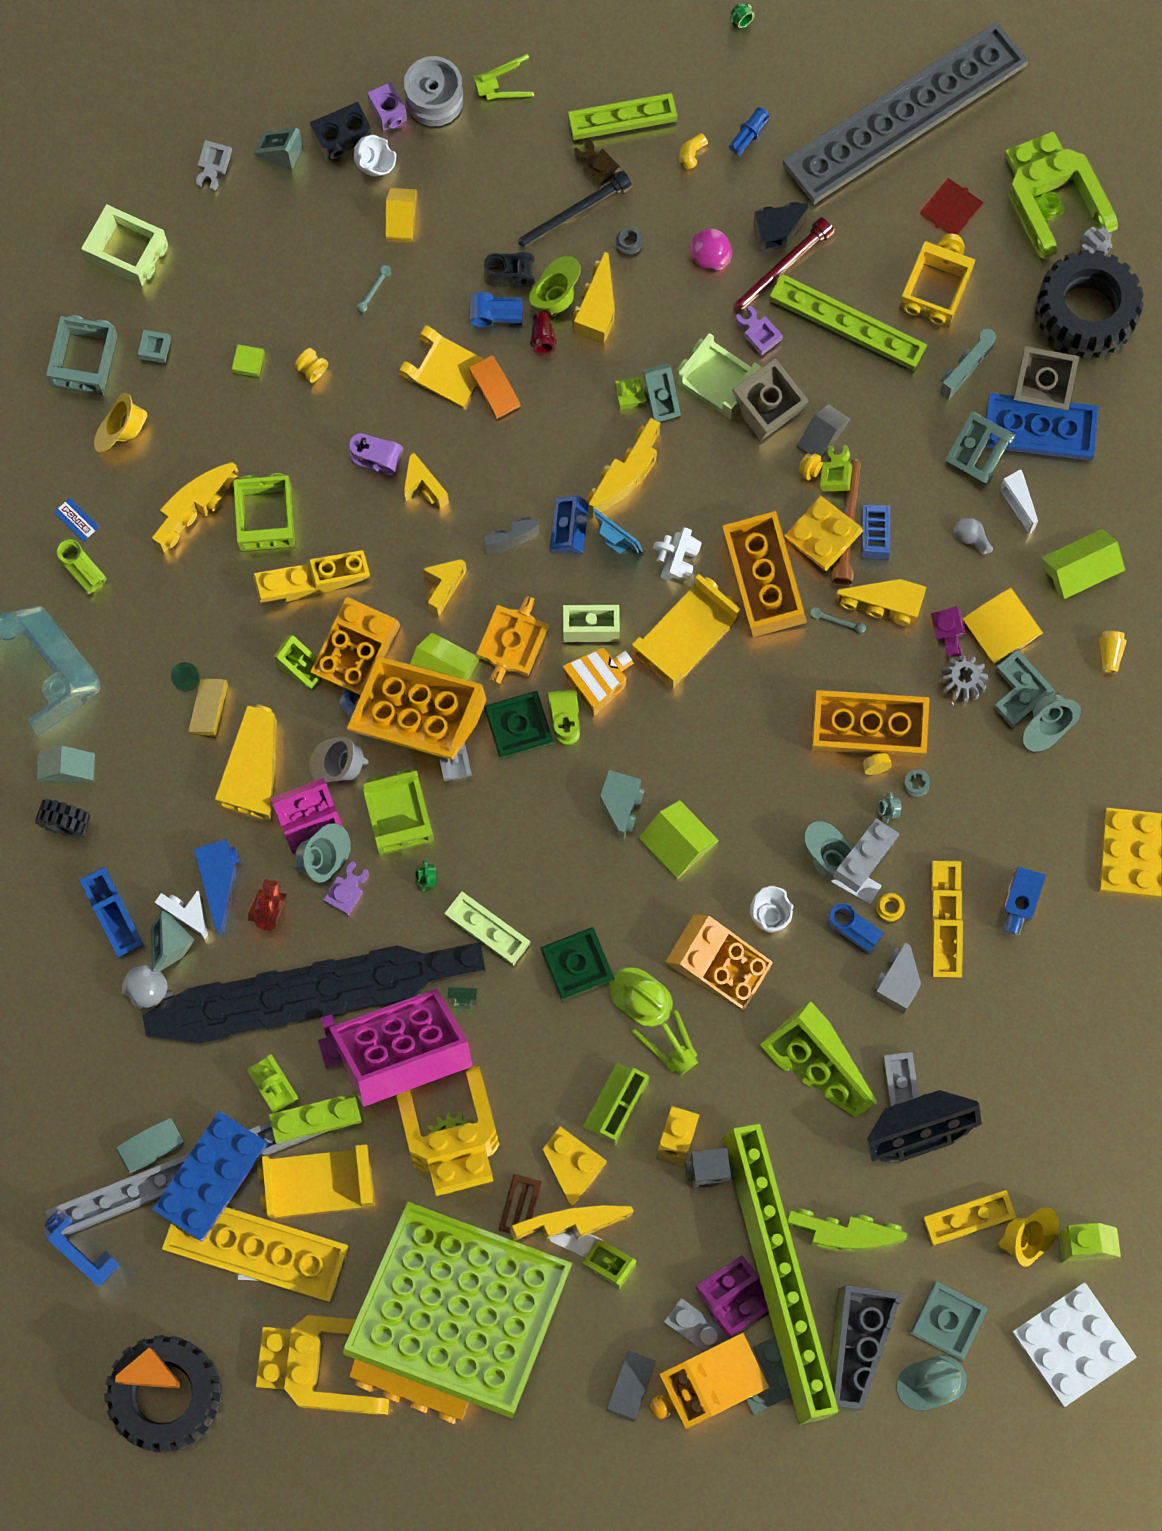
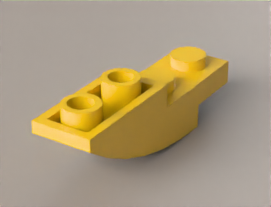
(622, 477)
(198, 495)
(312, 579)

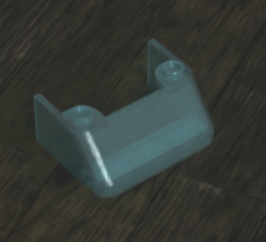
(73, 676)

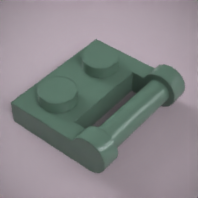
(972, 442)

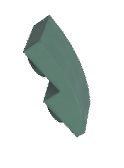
(148, 1145)

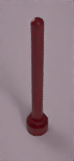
(820, 231)

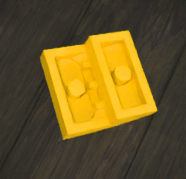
(1002, 625)

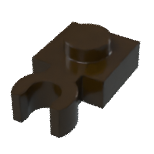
(597, 165)

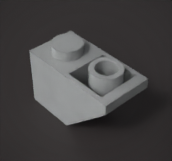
(901, 982)

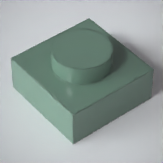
(154, 346)

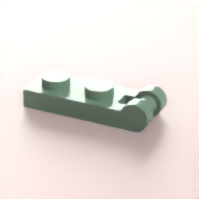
(968, 363)

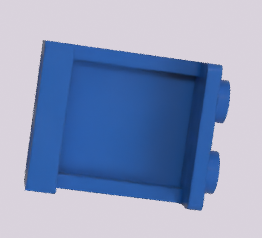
(96, 1271)

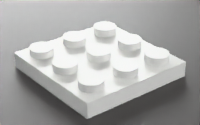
(1074, 1344)

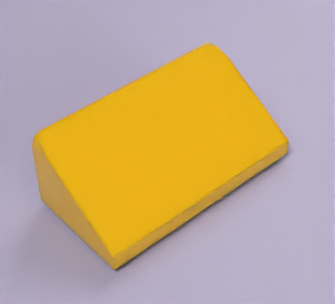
(208, 707)

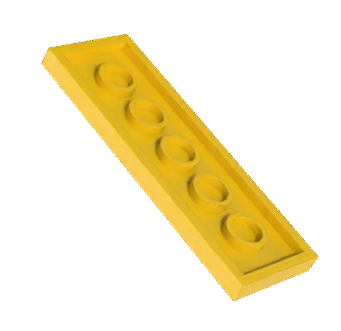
(265, 1253)

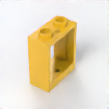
(946, 261)

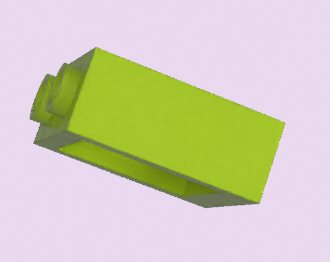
(268, 537)

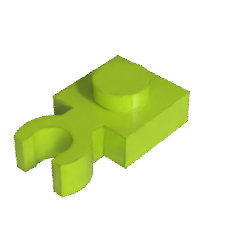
(837, 473)

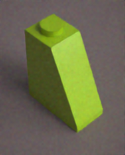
(1088, 1242)

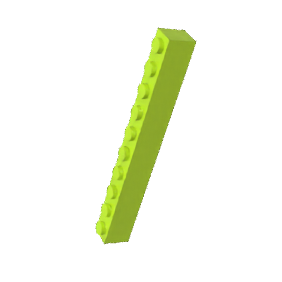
(780, 1274)

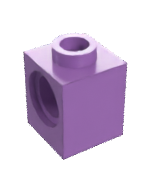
(383, 97)

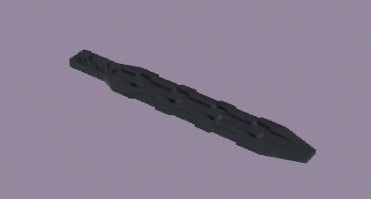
(307, 992)

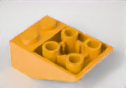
(354, 644)
(719, 961)

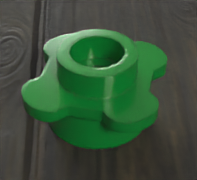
(425, 875)

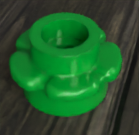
(742, 15)

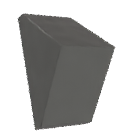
(823, 431)

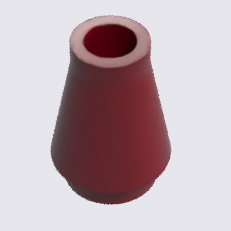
(542, 337)

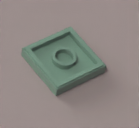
(949, 1321)

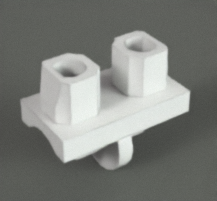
(674, 550)

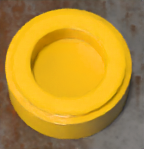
(876, 764)

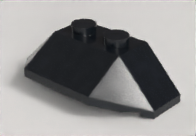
(922, 1126)

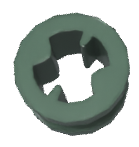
(925, 781)

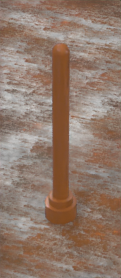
(842, 572)

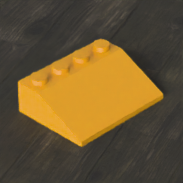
(417, 708)

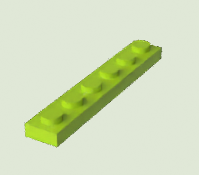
(848, 322)

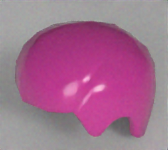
(710, 249)

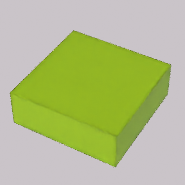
(248, 361)

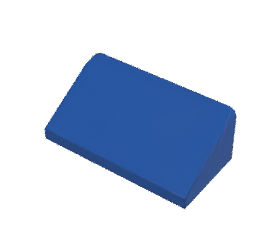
(569, 524)

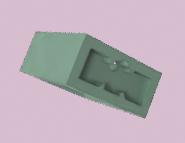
(76, 379)

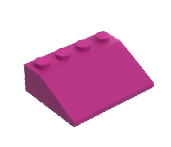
(401, 1047)

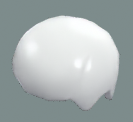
(374, 156)
(771, 909)

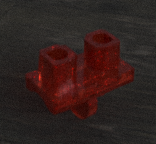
(268, 905)

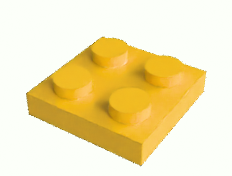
(823, 533)

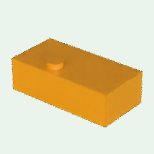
(764, 574)
(870, 723)

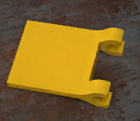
(443, 369)

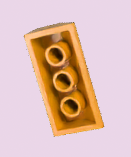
(398, 1387)

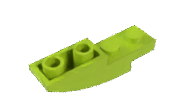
(857, 1236)

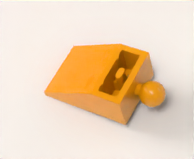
(716, 1379)

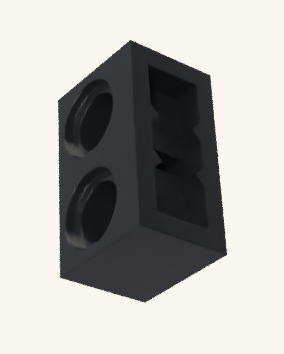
(338, 125)

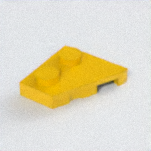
(572, 1164)

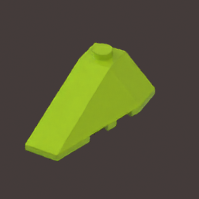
(815, 1053)

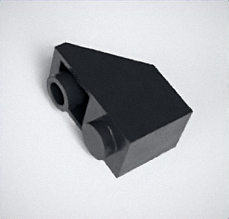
(778, 225)

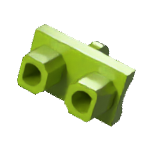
(272, 1084)

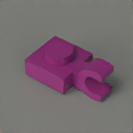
(947, 627)
(327, 1045)

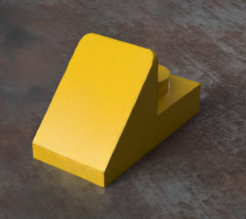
(420, 478)
(447, 578)

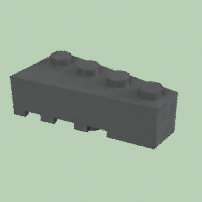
(859, 1341)

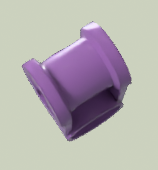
(379, 453)

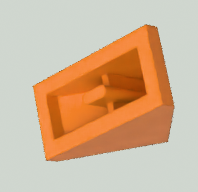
(147, 1371)

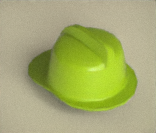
(555, 287)
(640, 996)

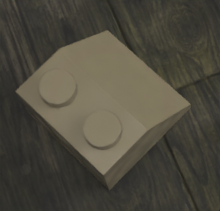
(1046, 378)
(769, 399)

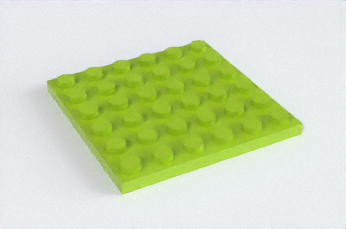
(458, 1309)

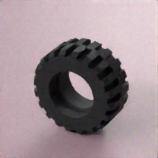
(1093, 272)
(197, 1418)

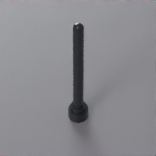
(619, 183)

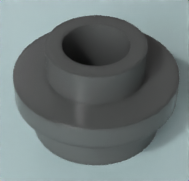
(629, 234)

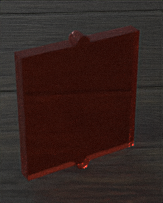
(951, 207)

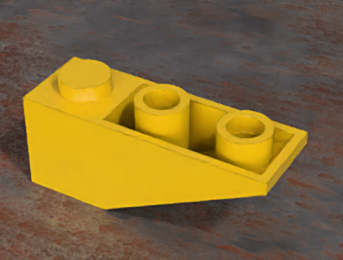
(597, 309)
(888, 599)

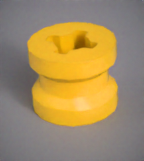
(311, 365)

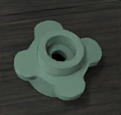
(889, 807)

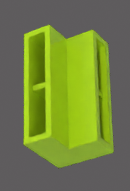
(1084, 563)
(616, 1103)

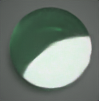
(185, 676)

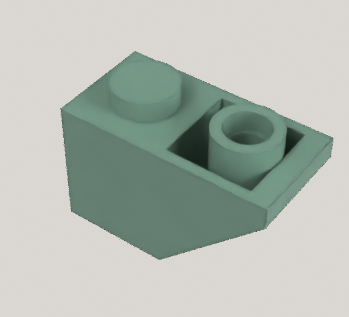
(618, 800)

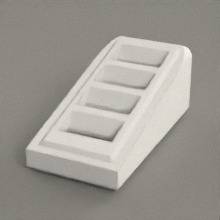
(1017, 495)

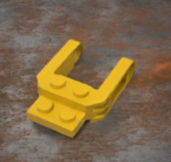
(456, 1154)
(291, 1363)

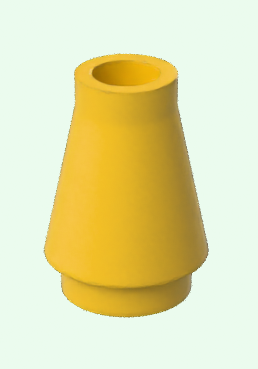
(1111, 650)

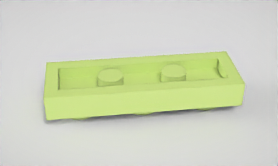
(487, 928)

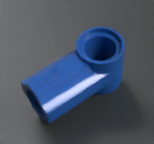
(487, 309)
(856, 930)

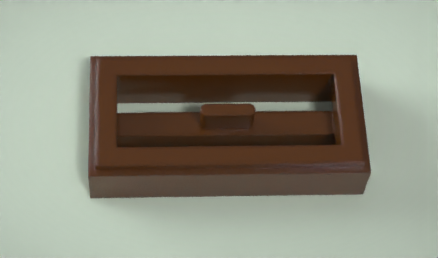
(526, 1182)

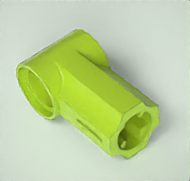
(80, 567)

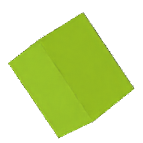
(444, 657)
(677, 838)

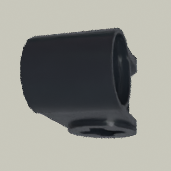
(511, 267)

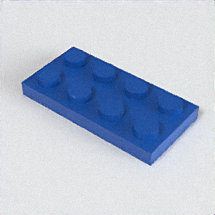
(1045, 428)
(210, 1176)

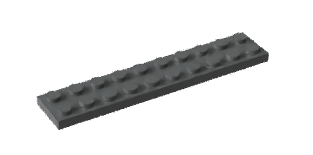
(905, 113)

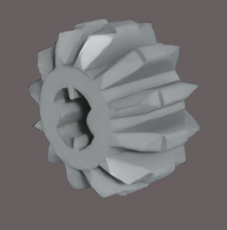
(963, 668)

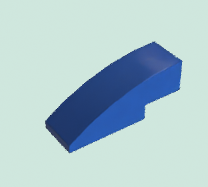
(111, 911)

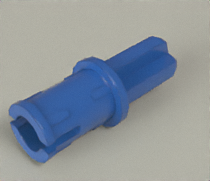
(749, 130)

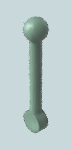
(385, 271)
(816, 613)

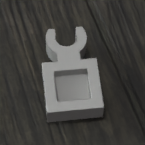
(213, 160)

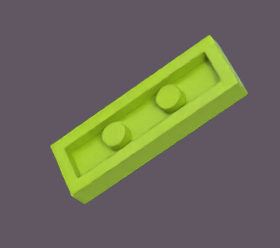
(315, 1118)

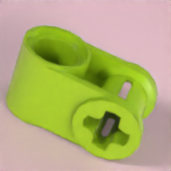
(565, 713)

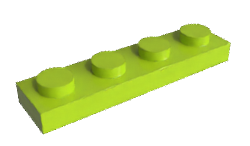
(622, 116)

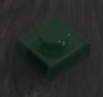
(462, 997)

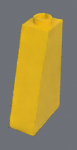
(251, 766)

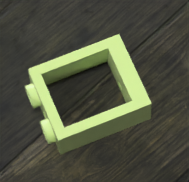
(102, 232)

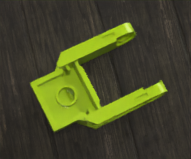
(1044, 166)

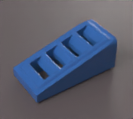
(874, 551)

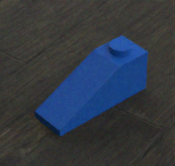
(218, 876)

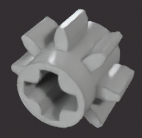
(1096, 240)

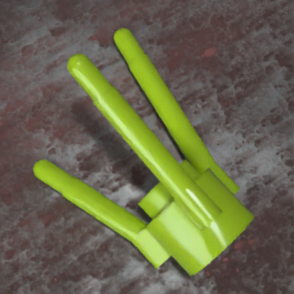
(488, 82)
(682, 1058)

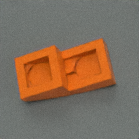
(494, 386)

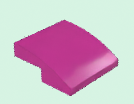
(305, 812)

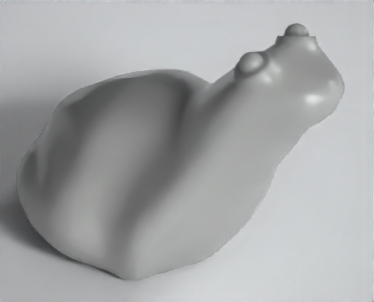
(972, 532)

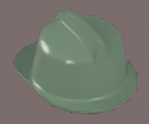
(1050, 721)
(826, 847)
(323, 853)
(931, 1383)

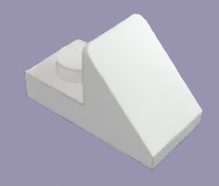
(191, 916)

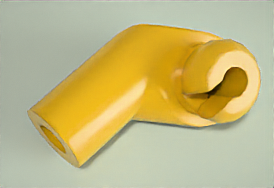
(689, 150)

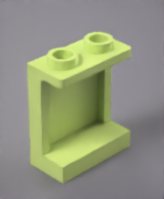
(713, 375)

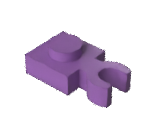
(760, 333)
(344, 892)

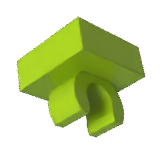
(630, 393)

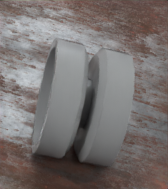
(433, 91)

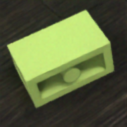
(591, 623)

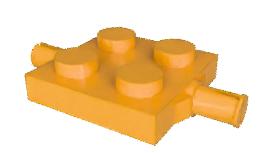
(512, 640)

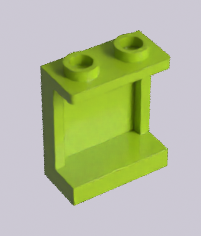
(397, 811)

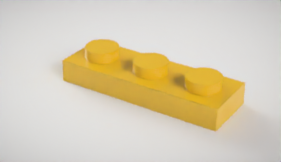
(969, 1218)

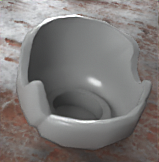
(144, 986)

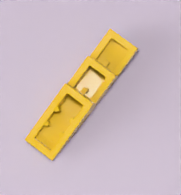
(946, 918)
(582, 1221)

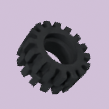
(62, 818)

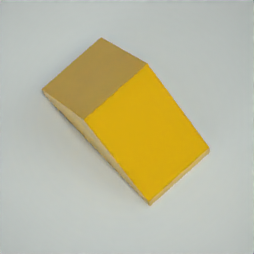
(400, 213)

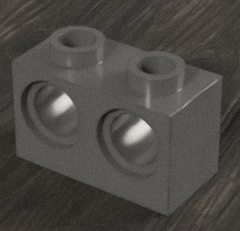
(708, 1168)

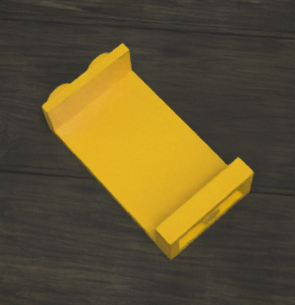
(687, 631)
(316, 1183)

